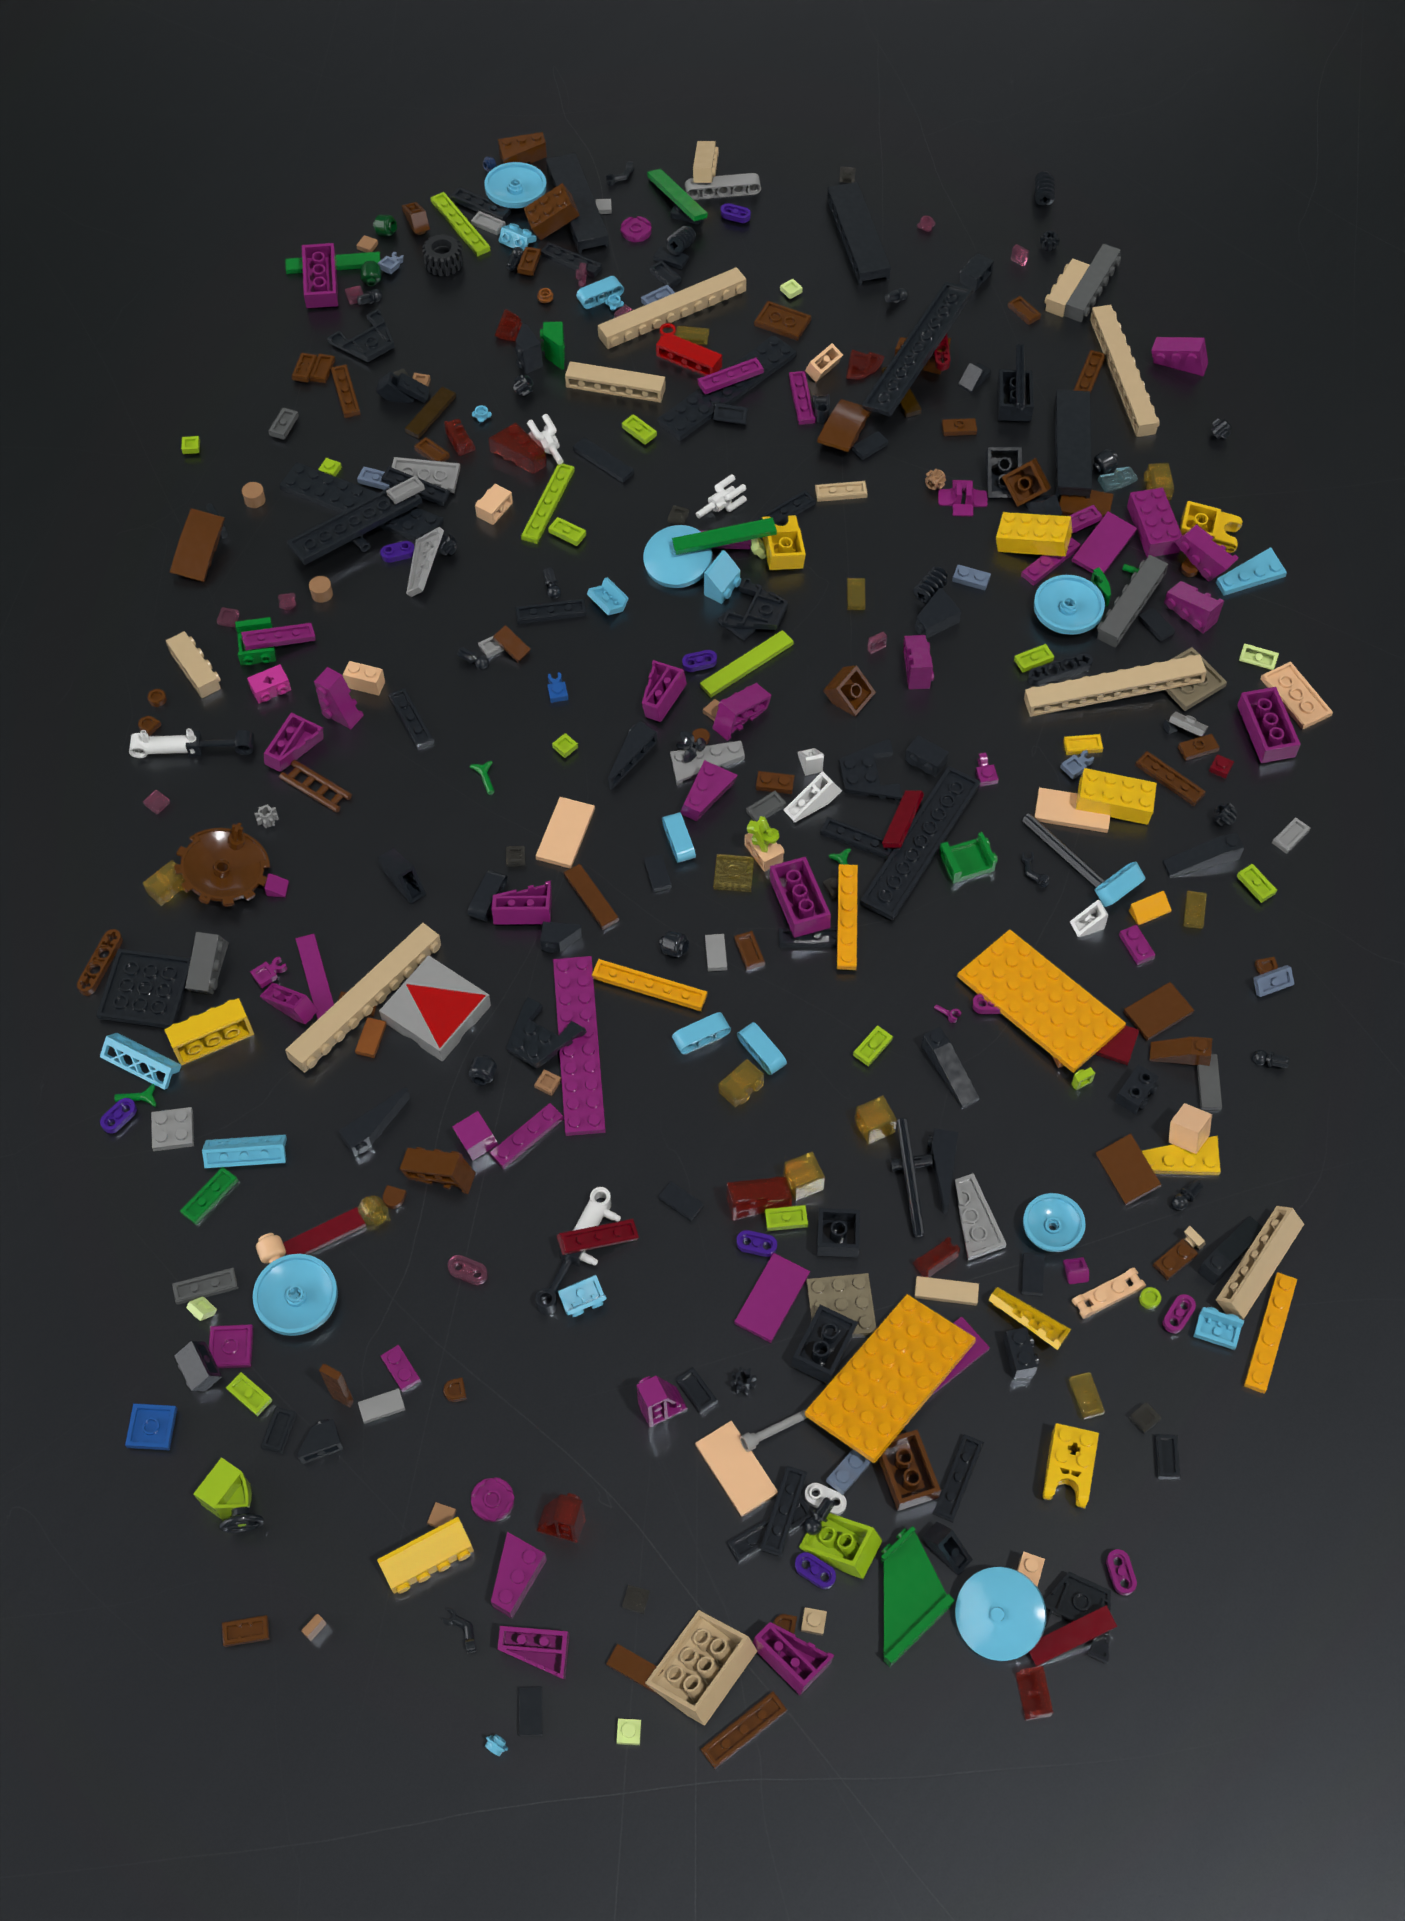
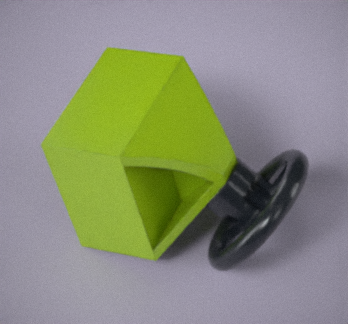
(228, 1494)

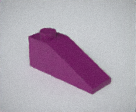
(290, 1002)

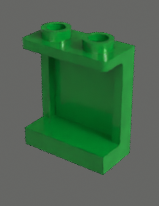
(254, 656)
(968, 858)

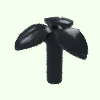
(689, 744)

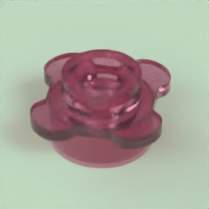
(926, 223)
(287, 601)

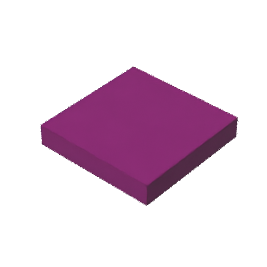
(231, 1345)

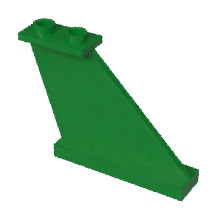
(911, 1594)

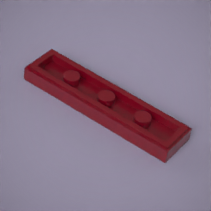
(902, 819)
(325, 1233)
(597, 1236)
(1072, 1635)

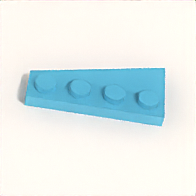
(1256, 571)

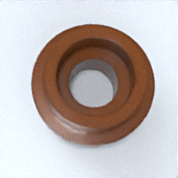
(545, 295)

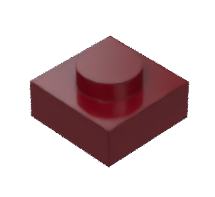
(1221, 766)

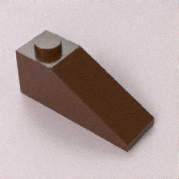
(416, 217)
(1182, 1051)

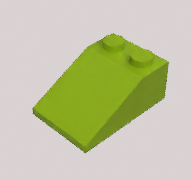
(844, 1545)

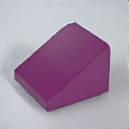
(276, 886)
(1076, 1270)

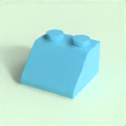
(721, 578)

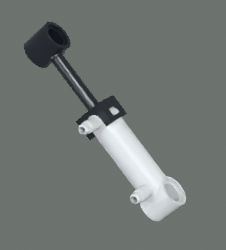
(191, 743)
(590, 1217)

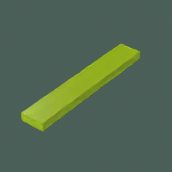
(460, 224)
(547, 503)
(746, 663)

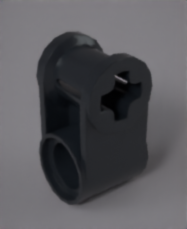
(821, 407)

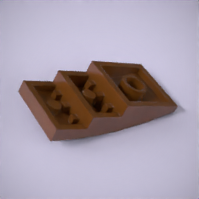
(844, 425)
(197, 545)

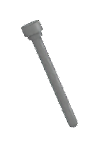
(750, 1441)

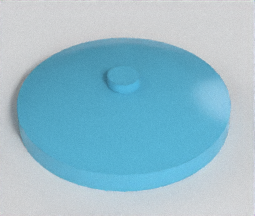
(515, 184)
(673, 569)
(1069, 604)
(295, 1294)
(1000, 1613)

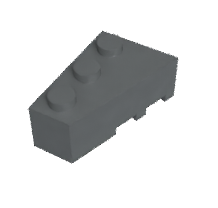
(206, 963)

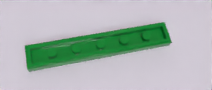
(677, 195)
(343, 261)
(724, 536)

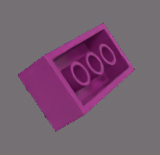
(320, 275)
(1154, 522)
(1268, 725)
(800, 897)

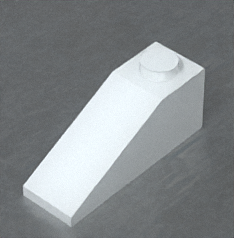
(813, 797)

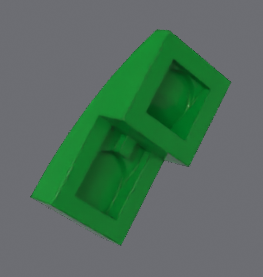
(1100, 580)

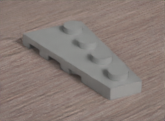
(435, 472)
(422, 560)
(718, 754)
(977, 1221)

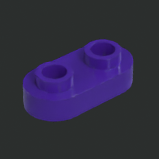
(735, 213)
(397, 551)
(699, 660)
(117, 1115)
(757, 1241)
(815, 1571)

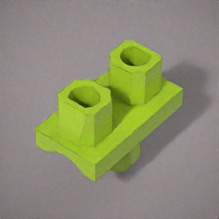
(762, 833)

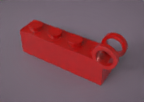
(687, 353)

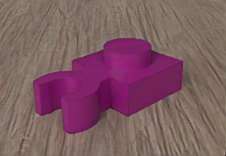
(266, 973)

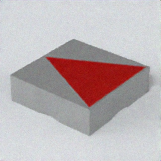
(435, 1008)

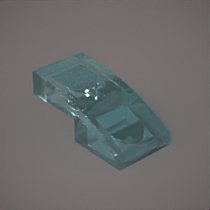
(1118, 479)

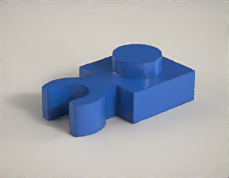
(557, 689)

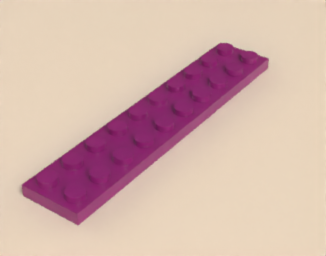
(581, 1059)

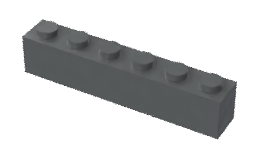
(1092, 283)
(1132, 600)

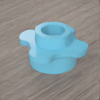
(614, 302)
(481, 413)
(496, 1744)

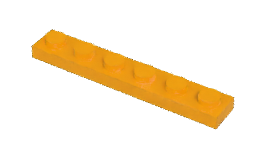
(847, 917)
(649, 985)
(1270, 1333)

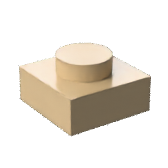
(1194, 1238)
(813, 1621)

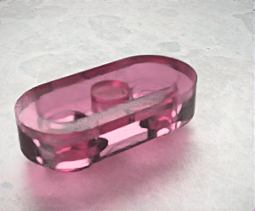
(468, 1270)

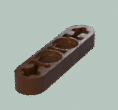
(97, 961)

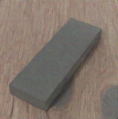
(1209, 1085)
(205, 1286)

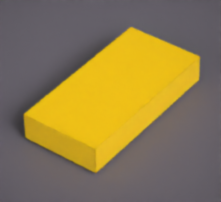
(1078, 744)

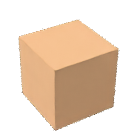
(1190, 1128)

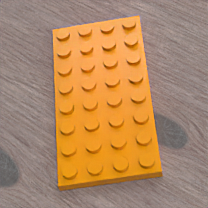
(1041, 1000)
(890, 1378)

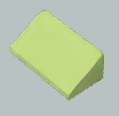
(1258, 656)

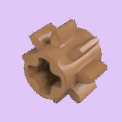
(935, 479)

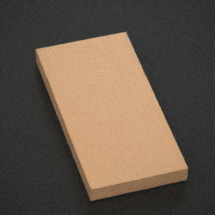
(1297, 695)
(1059, 809)
(565, 832)
(736, 1469)

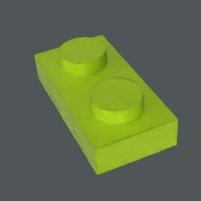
(639, 429)
(567, 531)
(1034, 658)
(1256, 883)
(873, 1046)
(786, 1218)
(249, 1394)

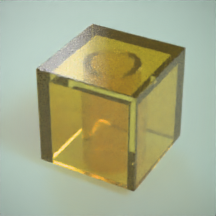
(875, 1120)
(804, 1175)

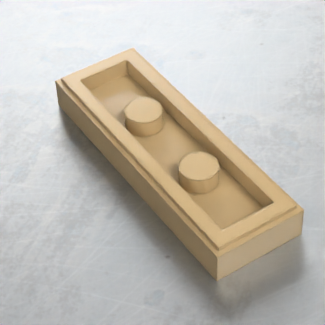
(841, 491)
(946, 1290)

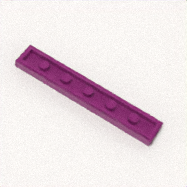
(315, 974)

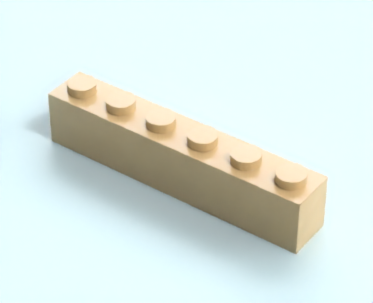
(615, 382)
(1260, 1261)

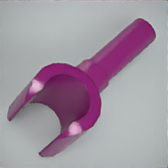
(951, 1018)

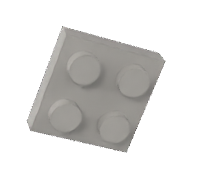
(172, 1129)

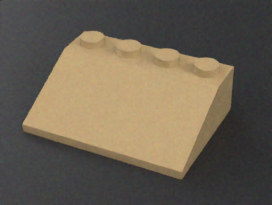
(702, 1666)

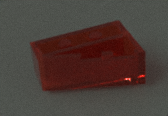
(518, 447)
(755, 1196)
(563, 1518)

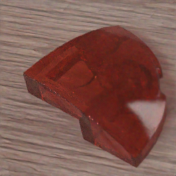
(508, 326)
(863, 364)

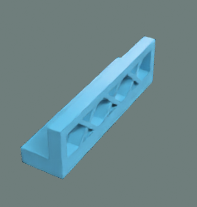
(144, 1055)
(244, 1151)

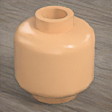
(270, 1248)

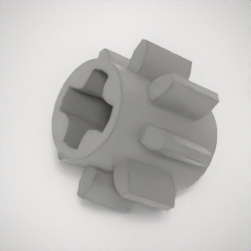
(266, 816)

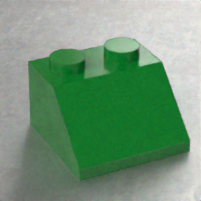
(553, 342)

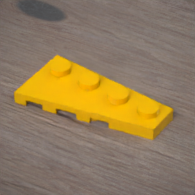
(1177, 1160)
(1034, 1320)

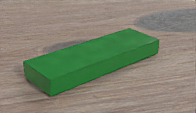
(209, 1195)

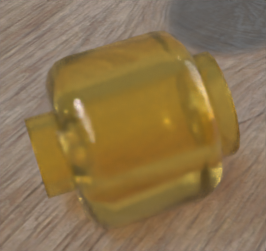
(373, 1210)

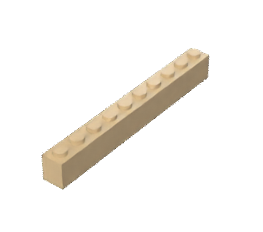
(672, 308)
(1124, 371)
(1115, 685)
(363, 997)

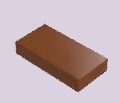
(371, 1037)

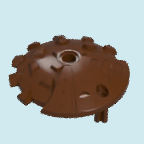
(222, 865)

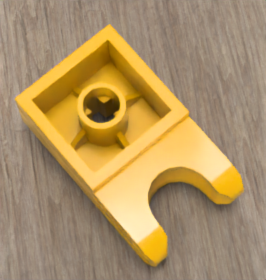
(1213, 522)
(786, 547)
(1068, 1468)

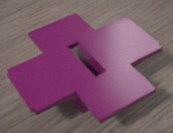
(953, 498)

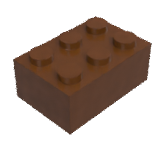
(551, 211)
(909, 1471)

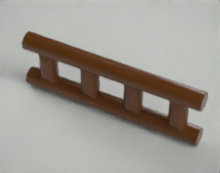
(318, 795)

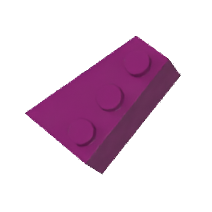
(1181, 353)
(918, 662)
(662, 690)
(739, 708)
(707, 789)
(524, 906)
(658, 1400)
(791, 1657)

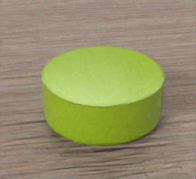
(1150, 1298)

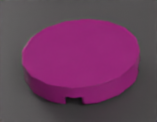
(636, 229)
(492, 1499)

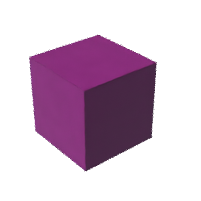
(475, 1135)

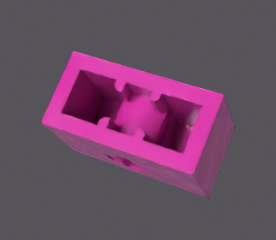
(269, 684)

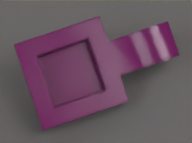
(985, 772)

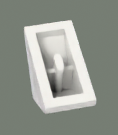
(811, 761)
(1090, 920)

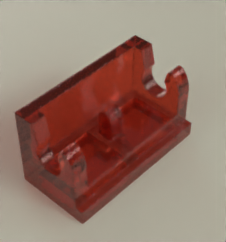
(459, 437)
(937, 1258)
(1034, 1693)

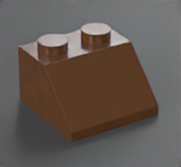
(1026, 482)
(849, 690)

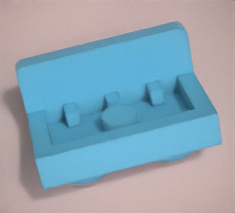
(516, 237)
(608, 597)
(581, 1296)
(1218, 1327)

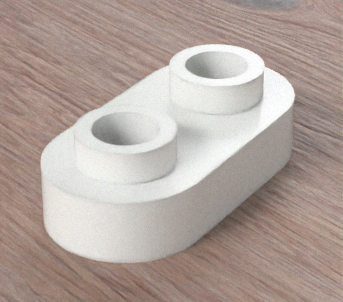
(825, 1492)

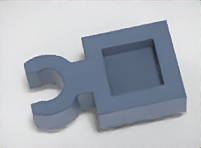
(391, 264)
(1074, 766)

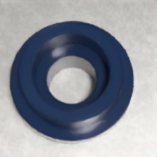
(489, 163)

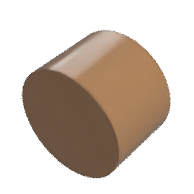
(253, 495)
(320, 589)

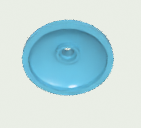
(1054, 1211)

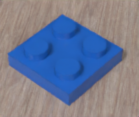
(151, 1426)

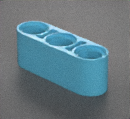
(599, 291)
(678, 837)
(1120, 884)
(701, 1033)
(761, 1048)

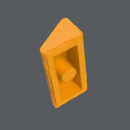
(1150, 908)

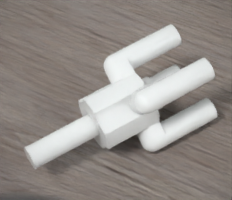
(546, 438)
(723, 498)

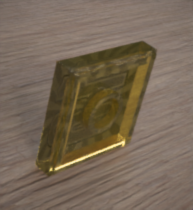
(733, 873)

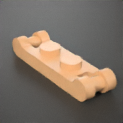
(1108, 1293)

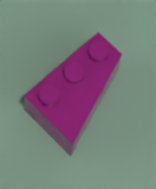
(1205, 553)
(1194, 606)
(335, 699)
(292, 741)
(516, 1574)
(537, 1647)

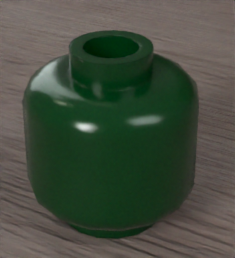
(385, 225)
(370, 273)

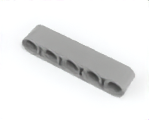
(724, 186)

